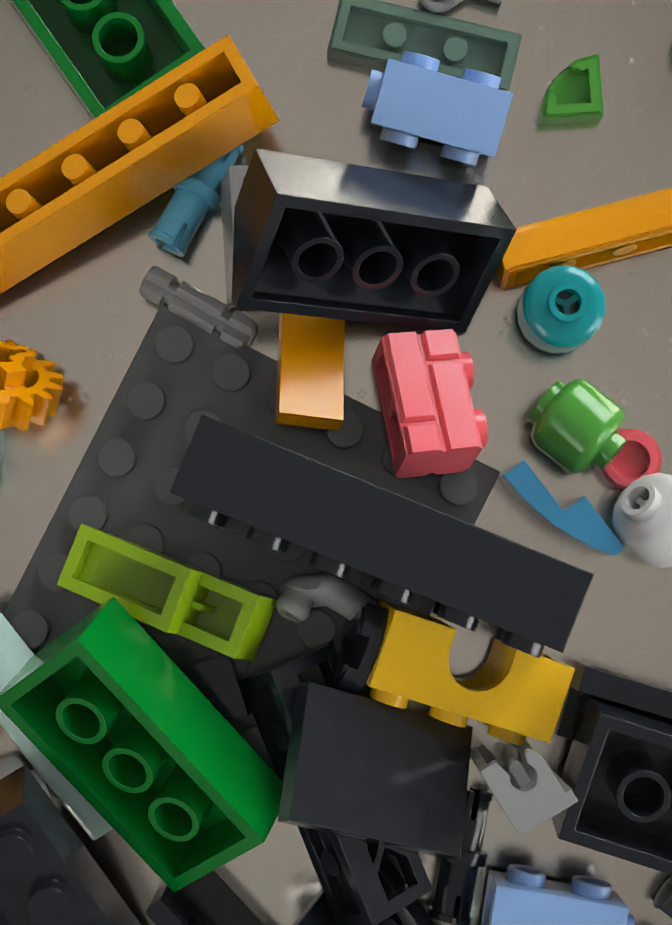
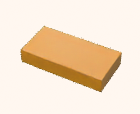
(310, 372)

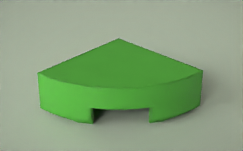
(574, 94)

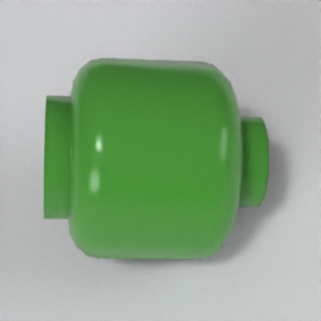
(577, 426)

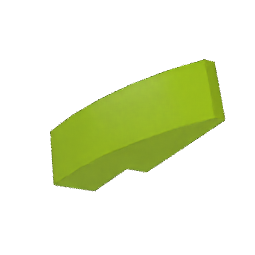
(168, 593)

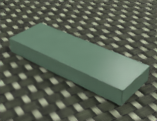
(377, 30)

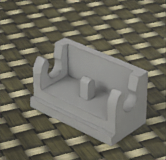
(526, 790)

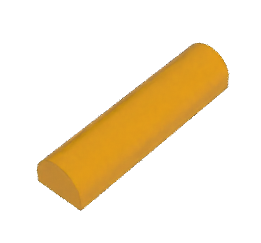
(589, 237)

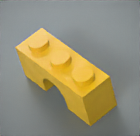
(510, 692)

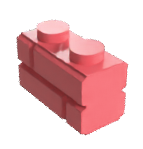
(428, 403)

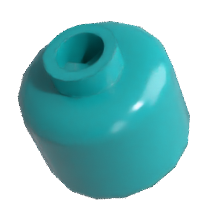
(567, 289)

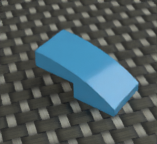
(574, 521)

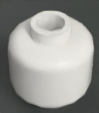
(645, 518)

